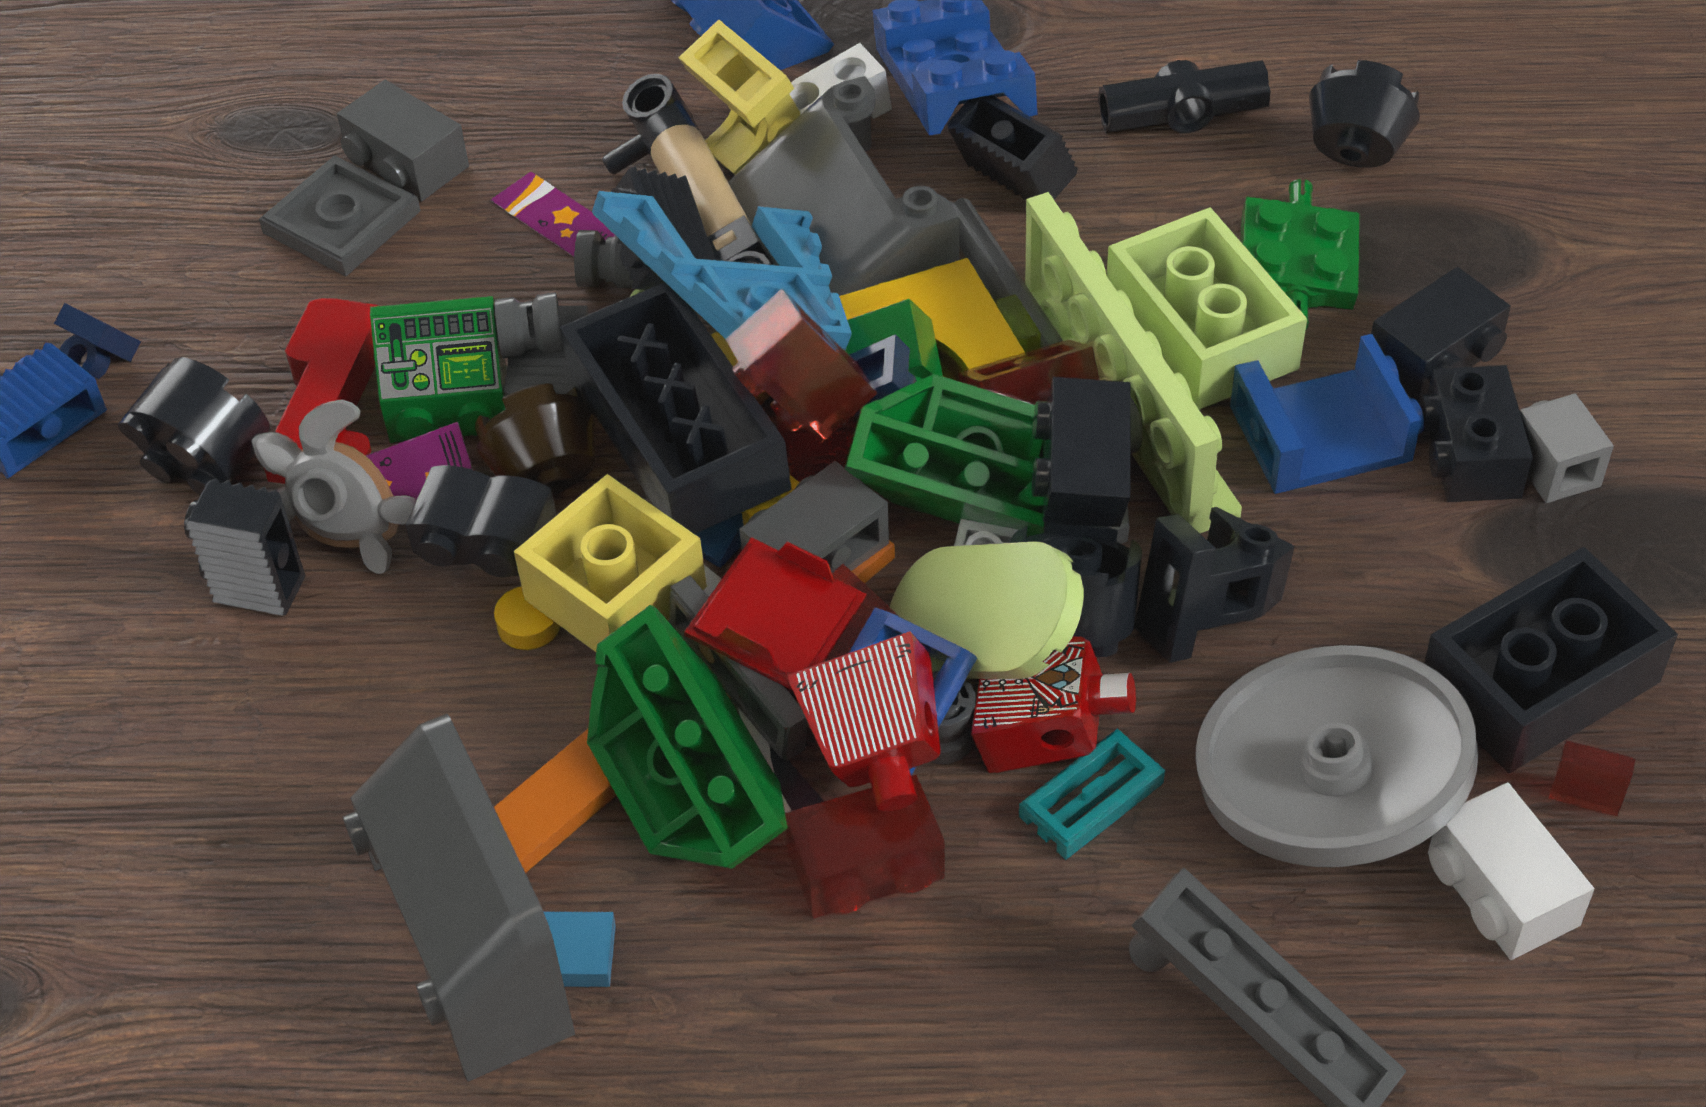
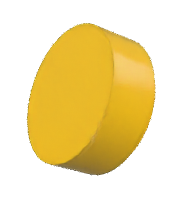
(521, 623)

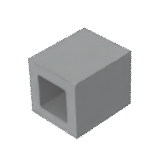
(1566, 448)

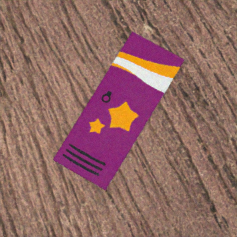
(548, 211)

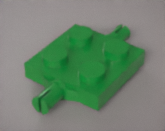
(1305, 248)

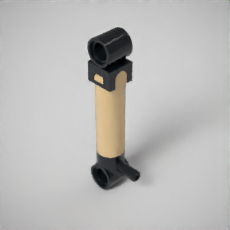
(678, 147)

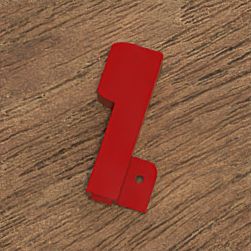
(328, 362)

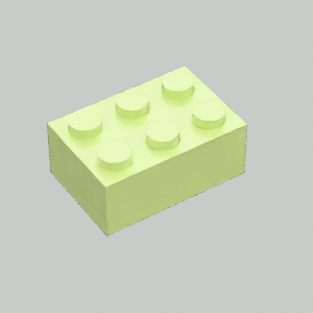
(1207, 303)

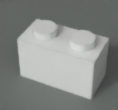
(1510, 872)

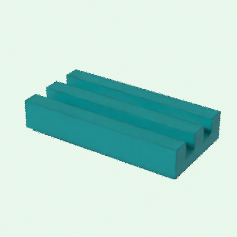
(1054, 826)

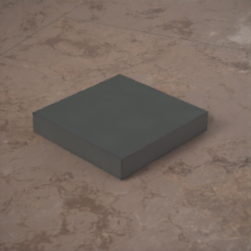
(340, 215)

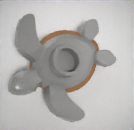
(335, 487)

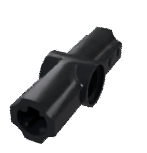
(1184, 96)

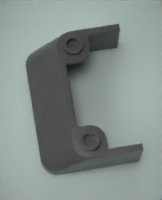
(462, 900)

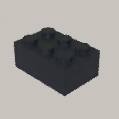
(1551, 657)

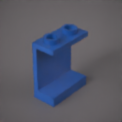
(1327, 423)

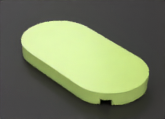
(997, 602)

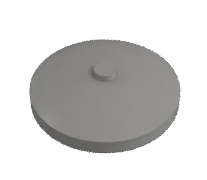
(1337, 756)

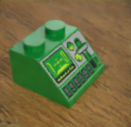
(437, 365)

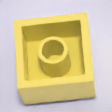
(606, 561)

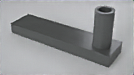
(1262, 994)

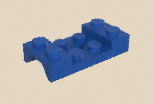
(949, 55)

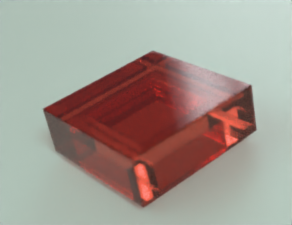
(1592, 778)

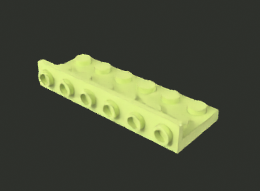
(1085, 307)

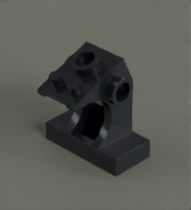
(1221, 579)

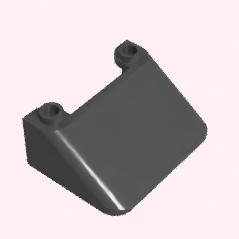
(825, 170)

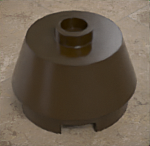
(540, 437)

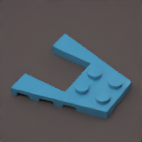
(726, 290)

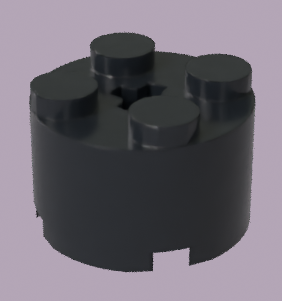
(193, 426)
(1108, 577)

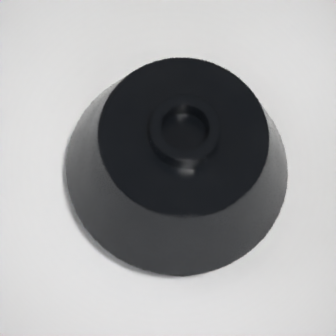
(1362, 114)

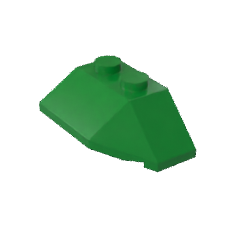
(951, 453)
(679, 749)

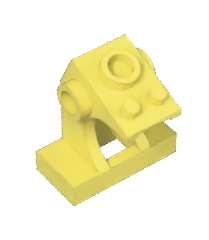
(751, 89)

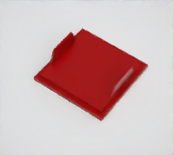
(776, 611)

